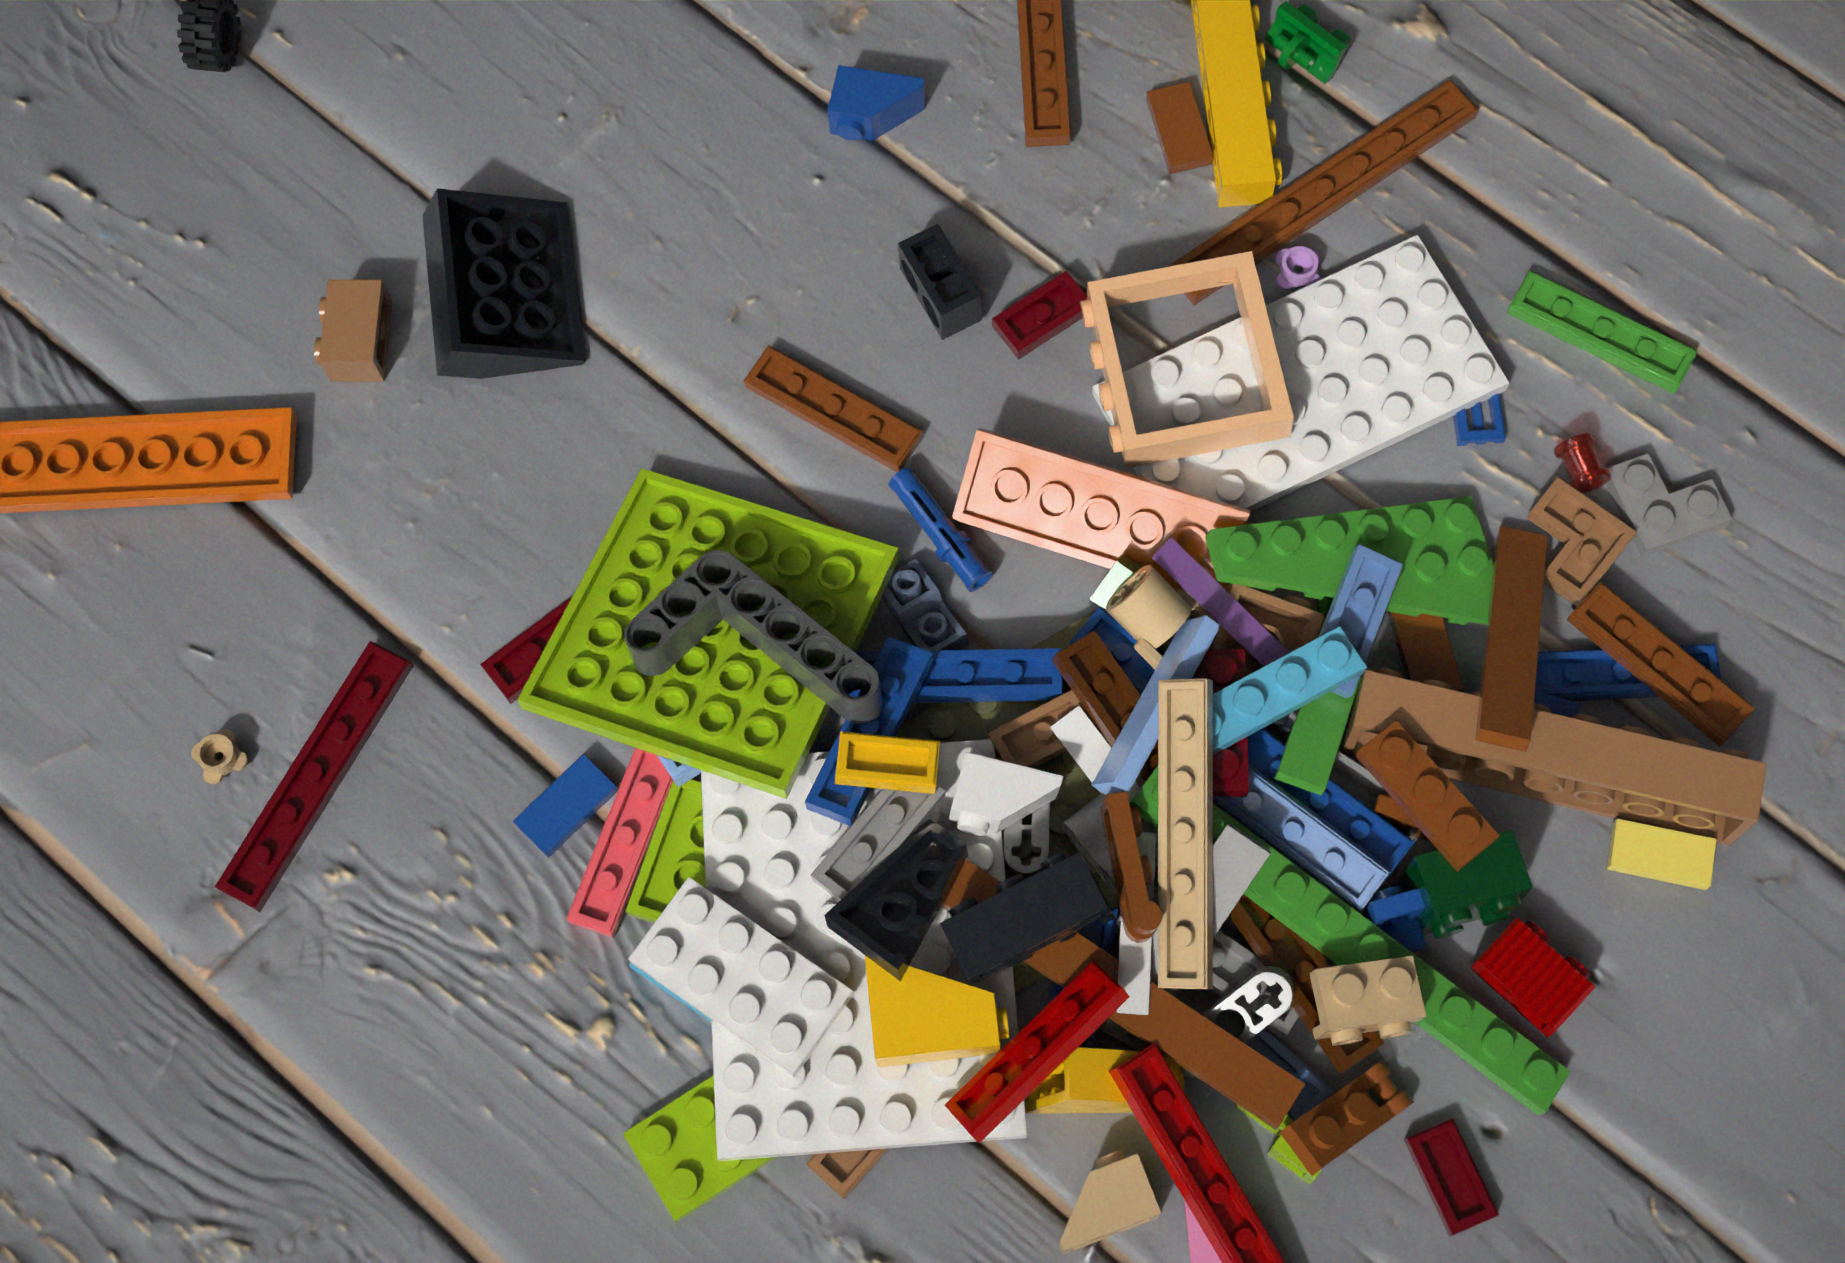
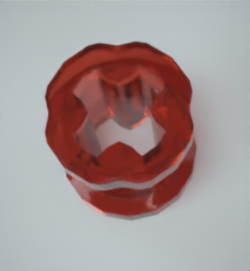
(1582, 463)

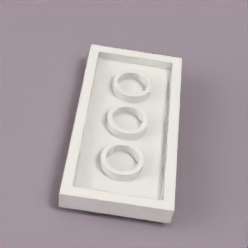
(741, 977)

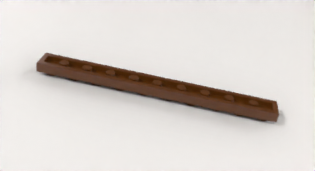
(1109, 702)

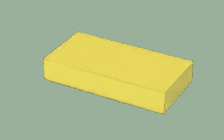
(1661, 854)

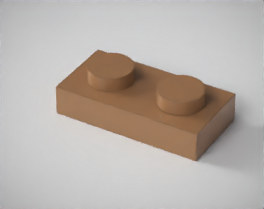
(1029, 738)

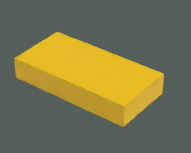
(887, 762)

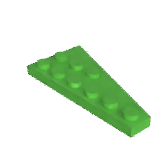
(1437, 541)

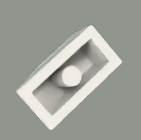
(998, 794)

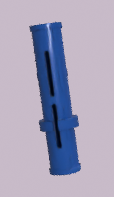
(971, 568)

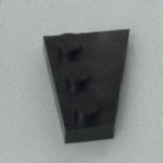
(900, 898)

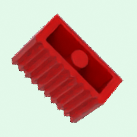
(1534, 976)

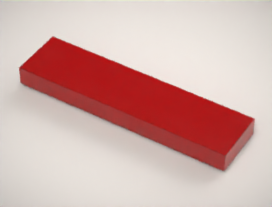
(1036, 1051)

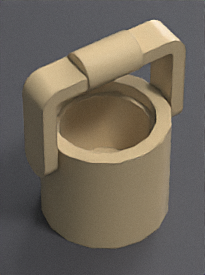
(1151, 611)

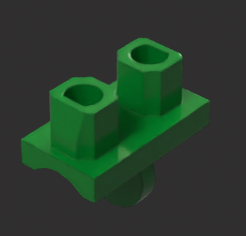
(1305, 42)

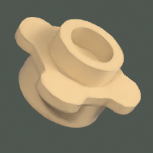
(207, 749)

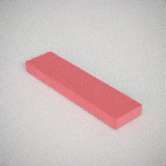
(621, 846)

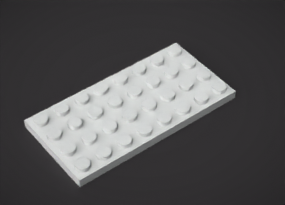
(1362, 366)

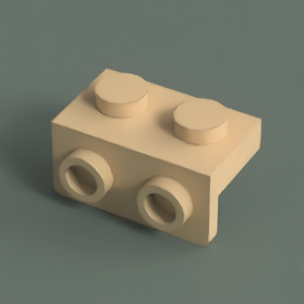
(1367, 999)

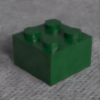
(1480, 890)

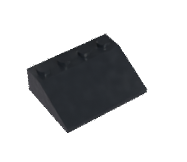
(501, 285)

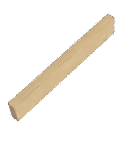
(1185, 833)

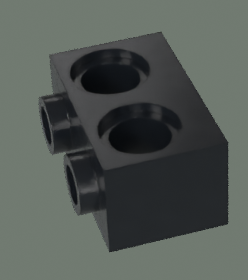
(940, 281)

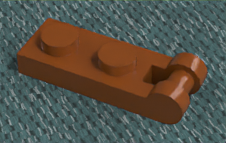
(1129, 869)
(1345, 1118)

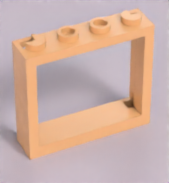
(1202, 437)

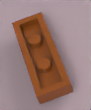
(1427, 795)

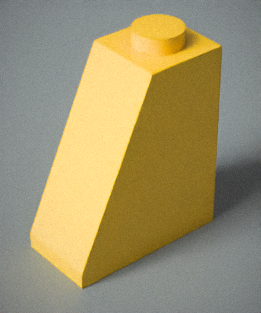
(930, 1018)
(1085, 1084)

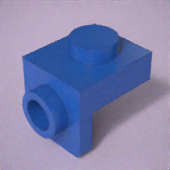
(1397, 916)

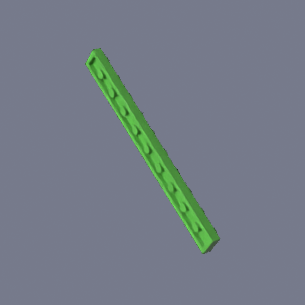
(1351, 938)

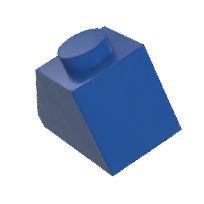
(872, 102)

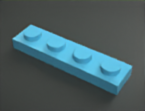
(1283, 687)

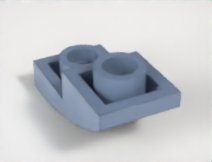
(921, 610)

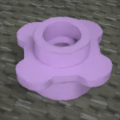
(1297, 257)

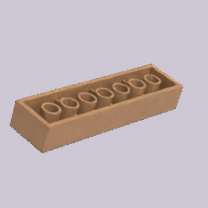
(1568, 760)

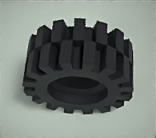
(209, 34)

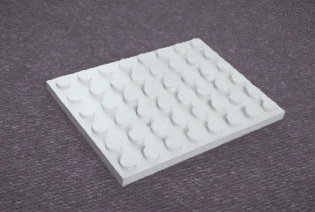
(840, 1101)

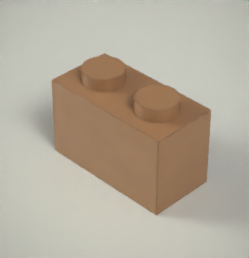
(354, 330)

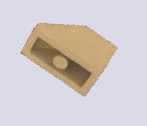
(1110, 1202)

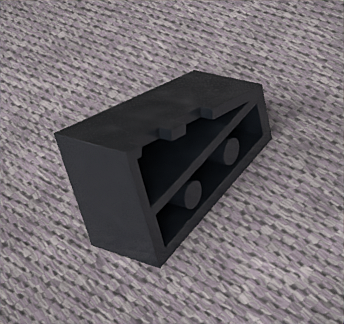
(1025, 916)

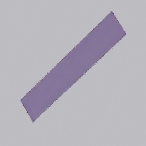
(1219, 603)

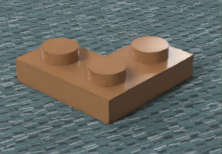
(1590, 538)

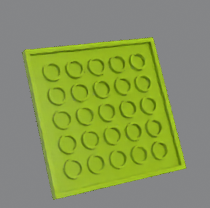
(725, 699)

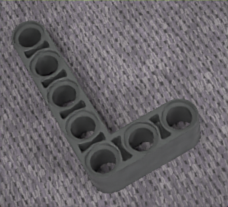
(761, 627)

